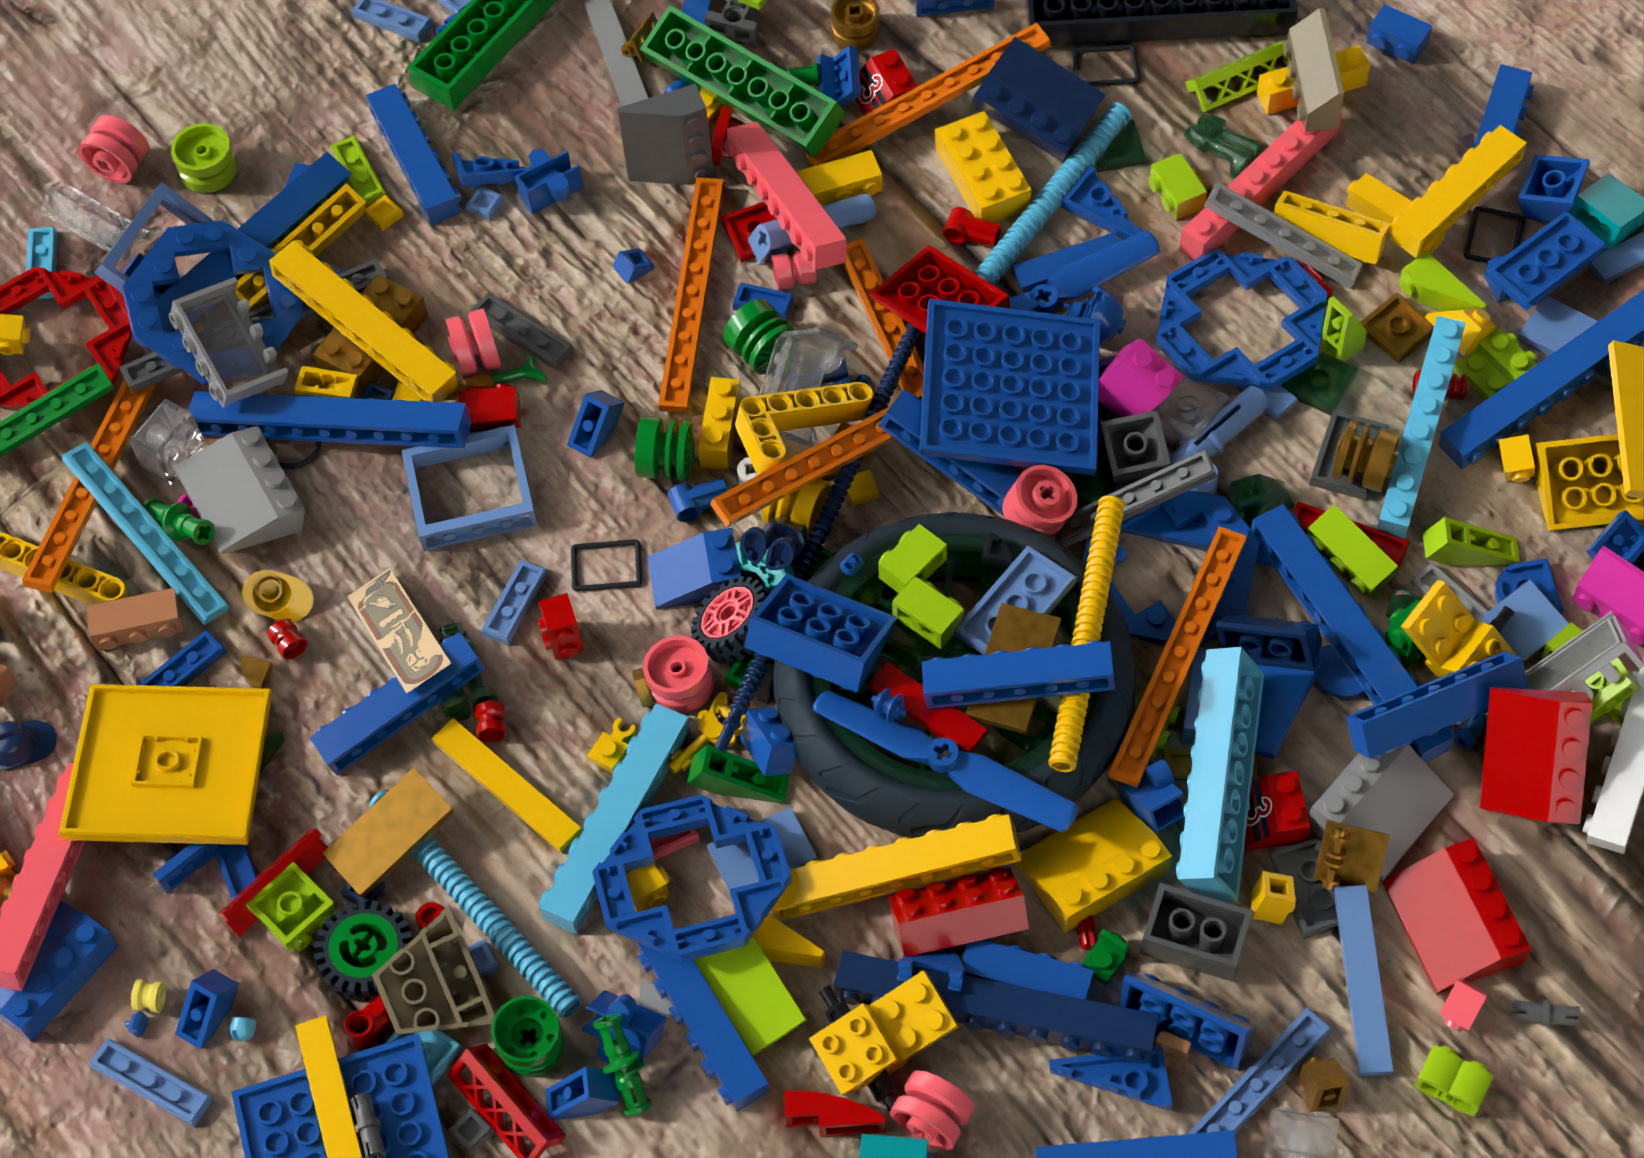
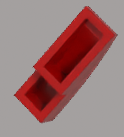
(832, 1113)

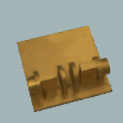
(1351, 856)

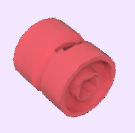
(791, 269)

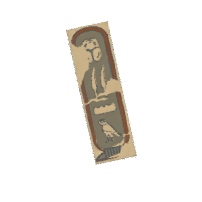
(398, 630)

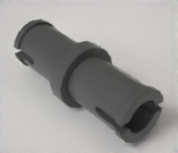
(1545, 1013)
(368, 1126)

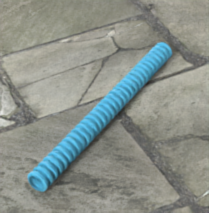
(1052, 194)
(495, 925)

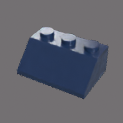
(1272, 640)

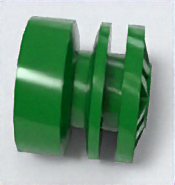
(754, 333)
(669, 449)
(532, 1019)

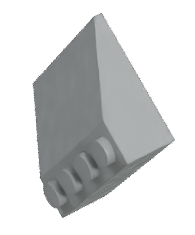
(242, 491)
(1387, 796)

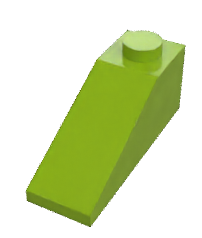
(1435, 286)
(1342, 332)
(1468, 545)

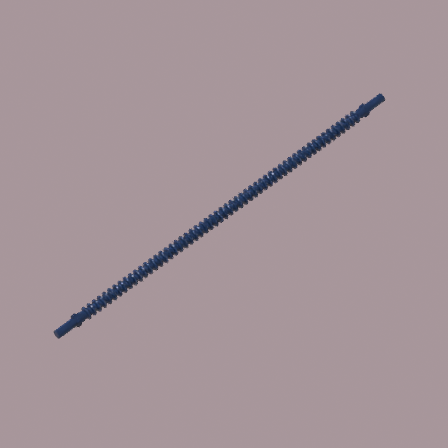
(820, 530)

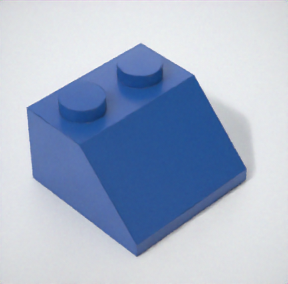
(1551, 186)

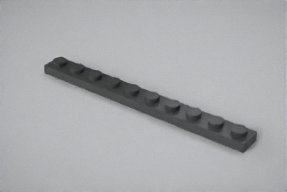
(153, 369)

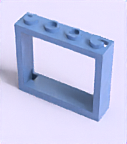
(166, 198)
(479, 524)

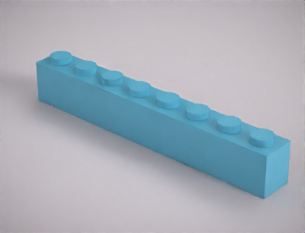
(1421, 427)
(630, 790)

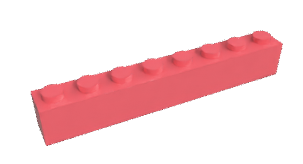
(1257, 184)
(786, 196)
(36, 891)

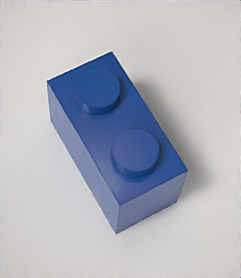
(1399, 34)
(768, 741)

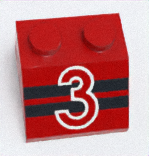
(883, 80)
(1276, 812)

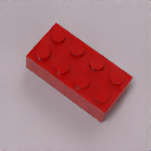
(958, 911)

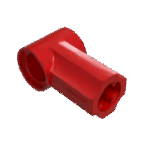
(964, 226)
(372, 1016)

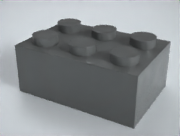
(1196, 932)

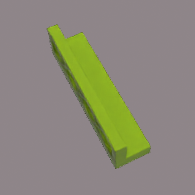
(1232, 69)
(1613, 694)

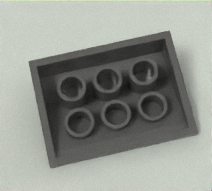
(667, 138)

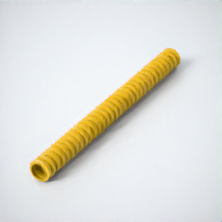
(1088, 627)

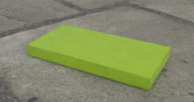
(751, 995)

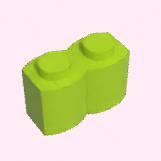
(1454, 1080)

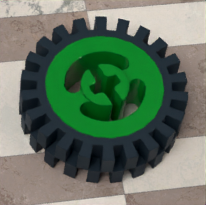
(351, 933)

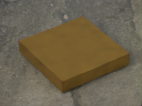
(1397, 327)

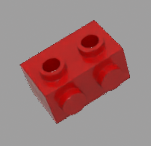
(492, 406)
(559, 627)

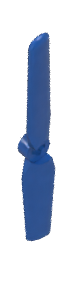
(1086, 273)
(969, 770)

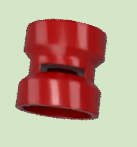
(285, 636)
(490, 724)

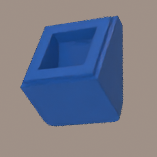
(632, 264)

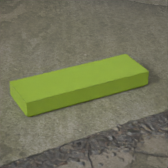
(362, 178)

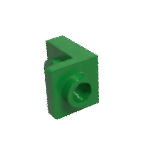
(1107, 956)

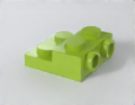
(1495, 363)
(292, 908)

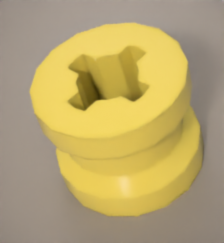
(148, 996)

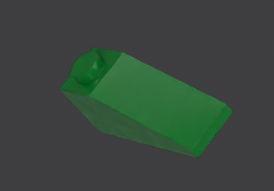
(735, 776)

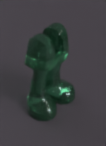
(1207, 137)

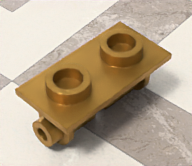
(632, 46)

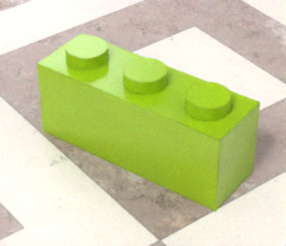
(1352, 551)

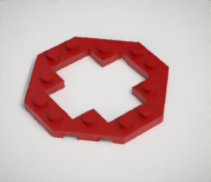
(67, 289)

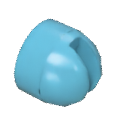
(242, 1028)

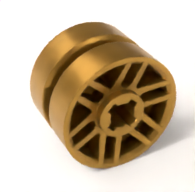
(855, 23)

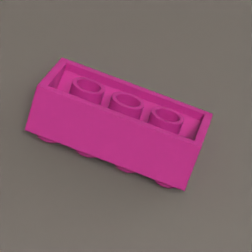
(1615, 587)

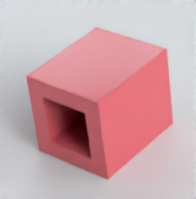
(1463, 1005)

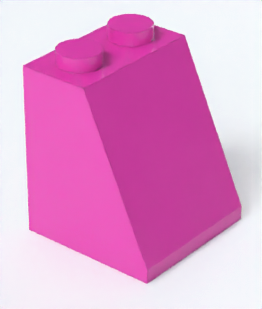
(1136, 380)

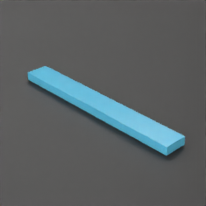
(145, 533)

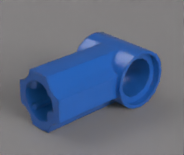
(690, 500)

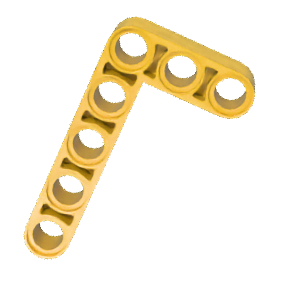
(767, 414)

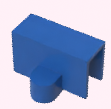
(547, 180)
(1155, 798)
(639, 1024)

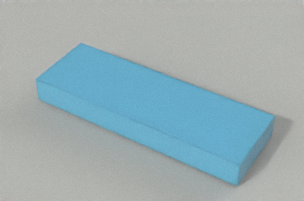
(42, 250)

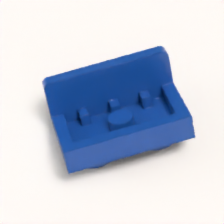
(840, 76)
(1622, 537)

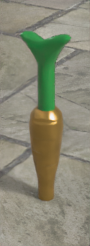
(487, 380)

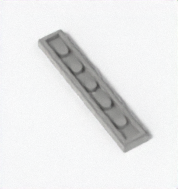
(610, 40)
(1283, 235)

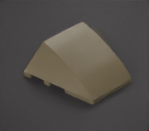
(434, 982)

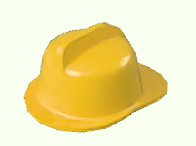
(277, 595)

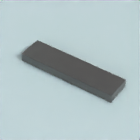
(524, 331)

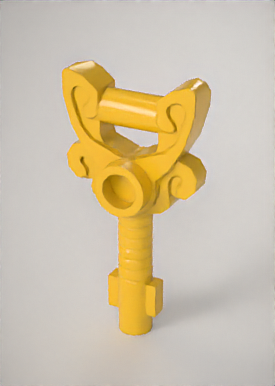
(710, 730)

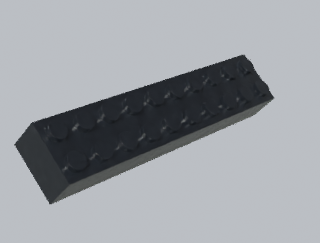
(1150, 20)

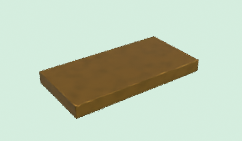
(1015, 631)
(388, 832)

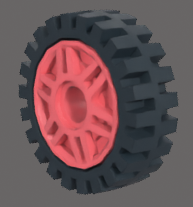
(726, 617)

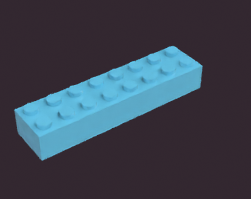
(1221, 774)

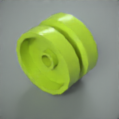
(204, 157)

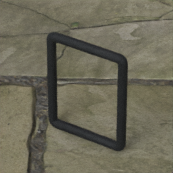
(1075, 51)
(1467, 255)
(575, 547)

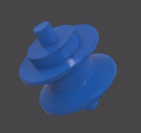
(889, 705)

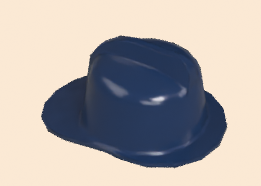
(25, 742)

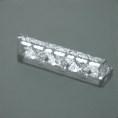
(88, 218)

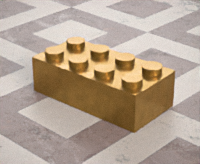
(343, 355)

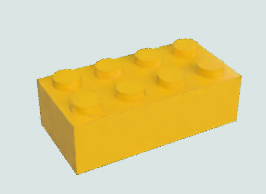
(982, 168)

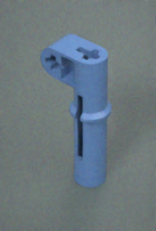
(771, 239)
(1222, 430)

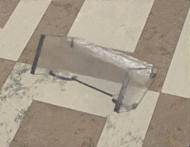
(800, 363)

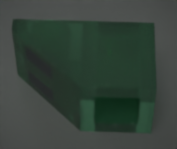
(1258, 495)

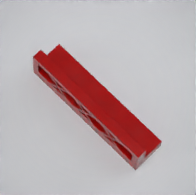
(304, 853)
(508, 1096)

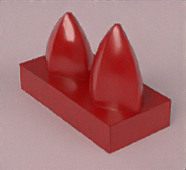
(724, 122)

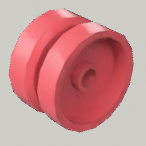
(114, 149)
(476, 342)
(1041, 499)
(679, 674)
(932, 1110)

